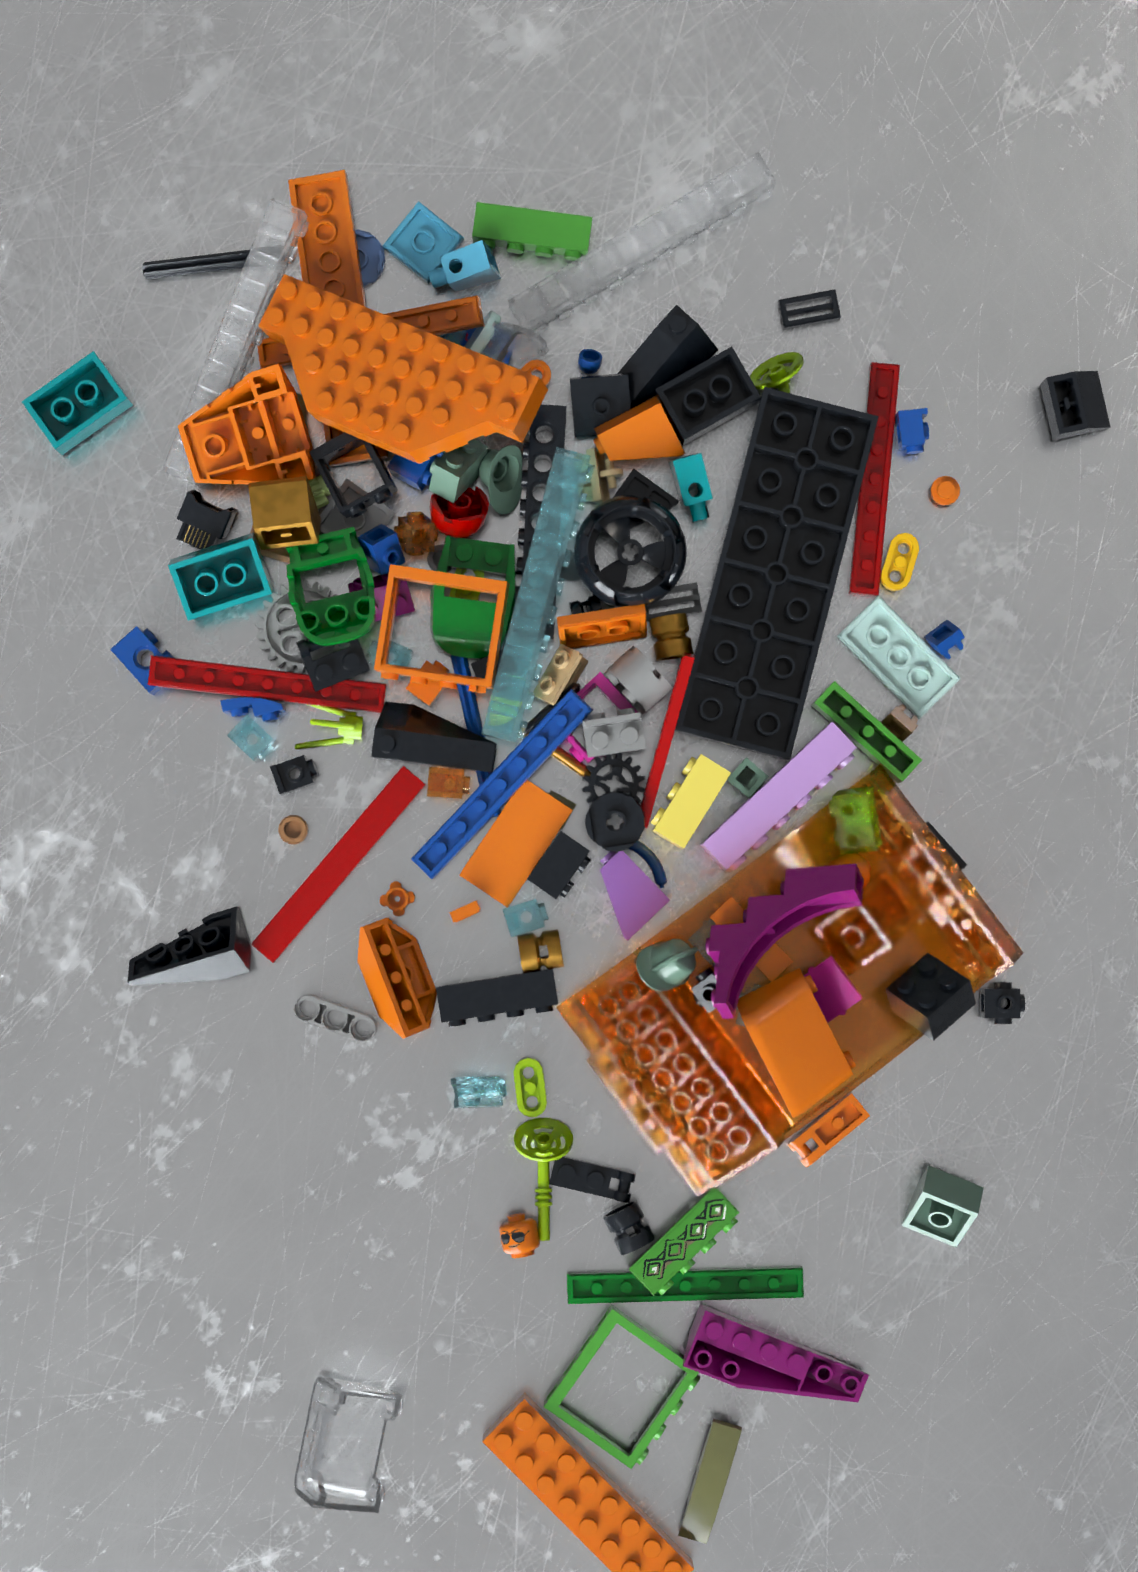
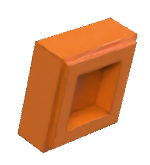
(465, 911)

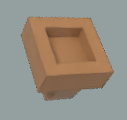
(900, 723)

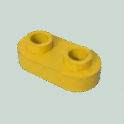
(898, 562)

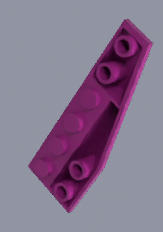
(766, 1361)

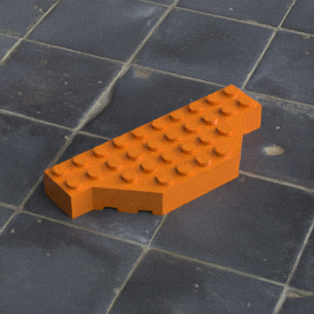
(393, 378)

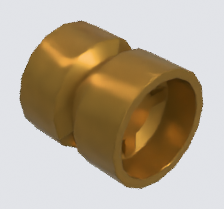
(671, 636)
(530, 953)

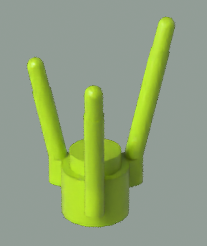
(349, 726)

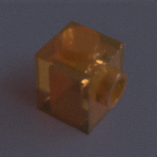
(447, 783)

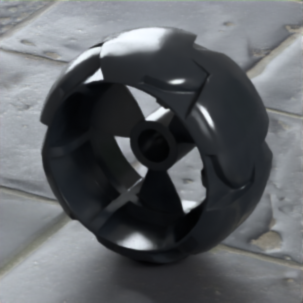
(666, 554)

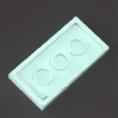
(898, 657)

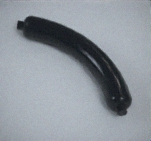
(535, 721)

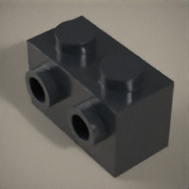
(559, 865)

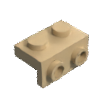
(561, 672)

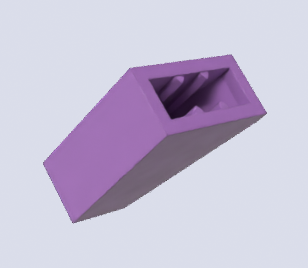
(630, 892)

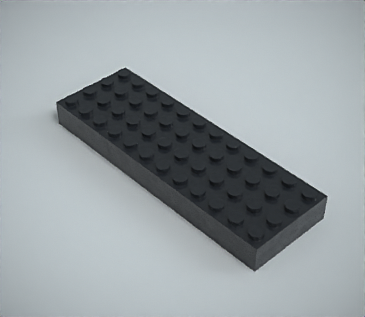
(776, 573)

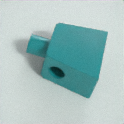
(686, 472)

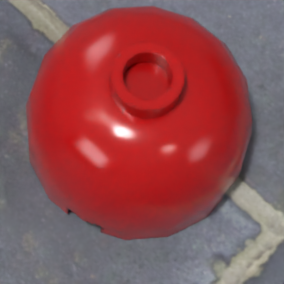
(463, 516)

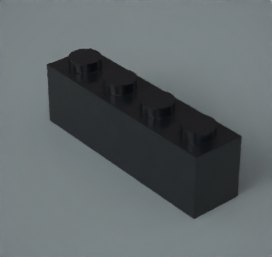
(497, 995)

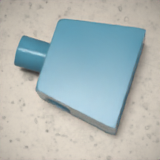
(477, 267)

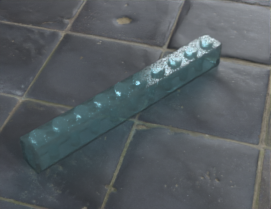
(536, 596)

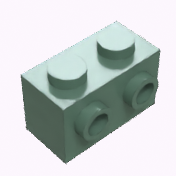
(456, 470)

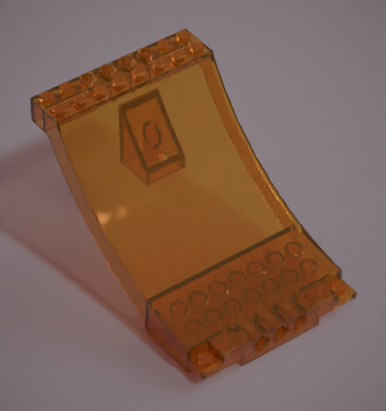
(698, 1078)

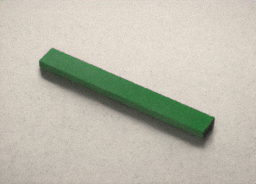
(692, 1286)

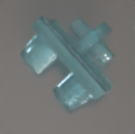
(478, 1092)

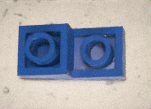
(262, 708)

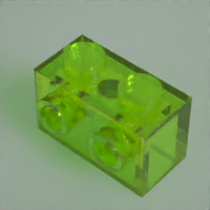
(855, 820)

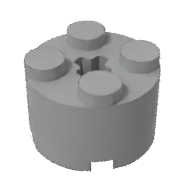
(638, 680)

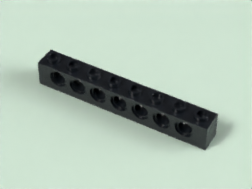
(554, 420)

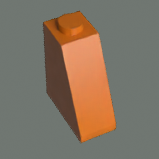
(639, 434)

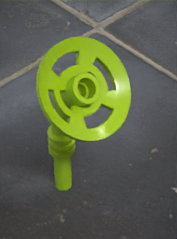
(778, 374)
(543, 1150)

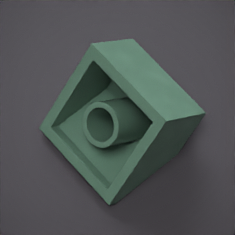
(943, 1206)

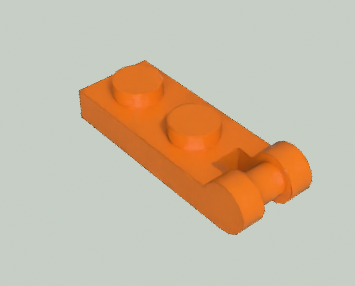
(829, 1129)

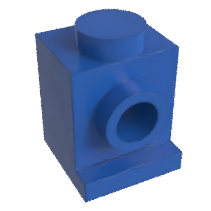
(911, 430)

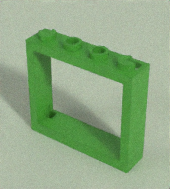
(582, 1359)

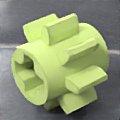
(319, 491)

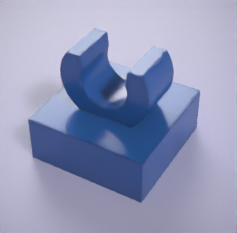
(944, 638)

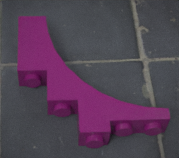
(803, 896)

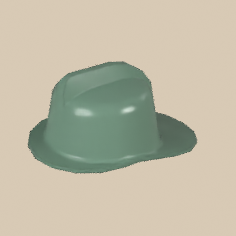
(502, 474)
(666, 964)

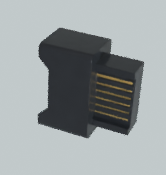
(203, 521)

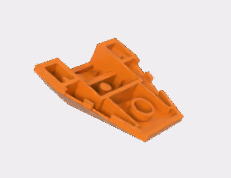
(250, 433)

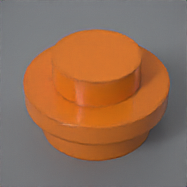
(945, 490)

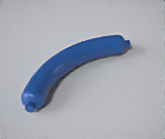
(653, 862)

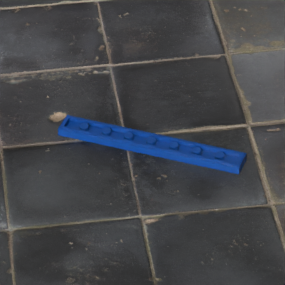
(502, 784)

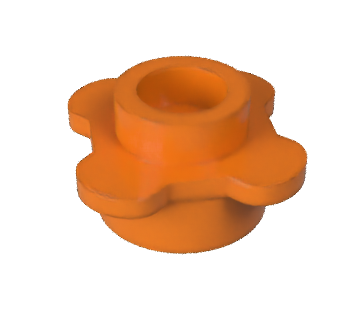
(405, 898)

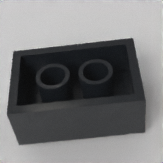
(707, 396)

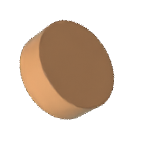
(293, 829)

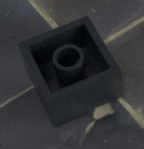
(930, 996)

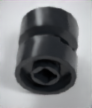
(624, 1218)

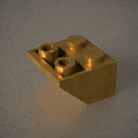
(284, 513)

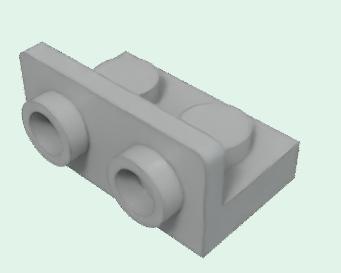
(614, 733)

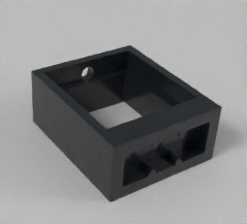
(335, 449)

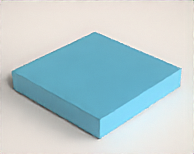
(422, 241)

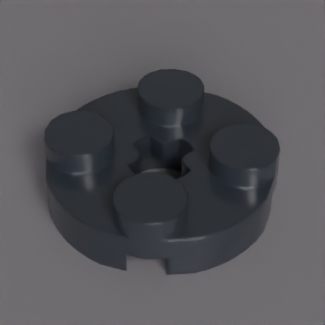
(625, 807)

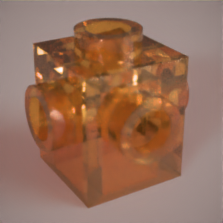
(422, 540)

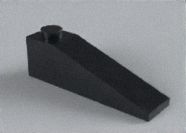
(667, 353)
(423, 738)
(206, 953)

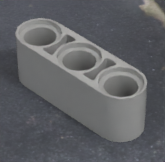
(320, 1017)

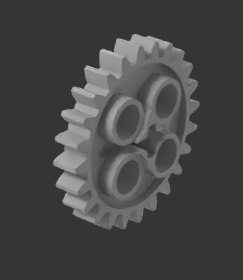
(272, 625)

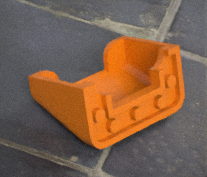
(795, 1040)

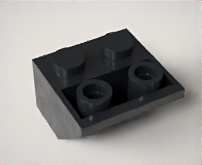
(1074, 404)

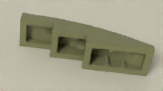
(710, 1481)

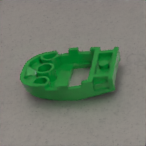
(340, 616)
(466, 625)

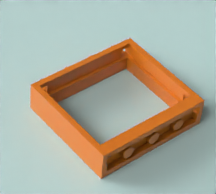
(430, 577)

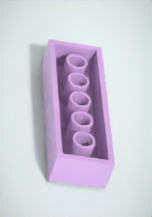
(781, 793)

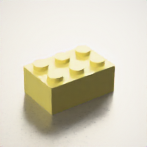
(689, 800)

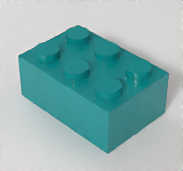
(77, 403)
(220, 576)

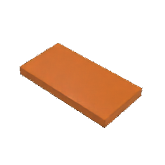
(516, 842)

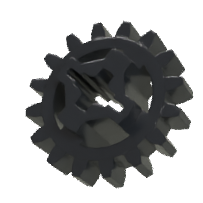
(615, 770)

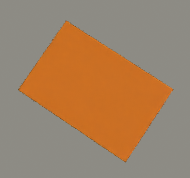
(602, 626)

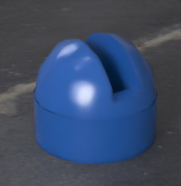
(589, 361)

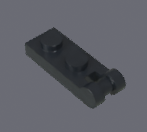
(591, 1178)

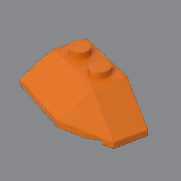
(396, 977)

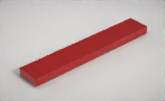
(666, 734)

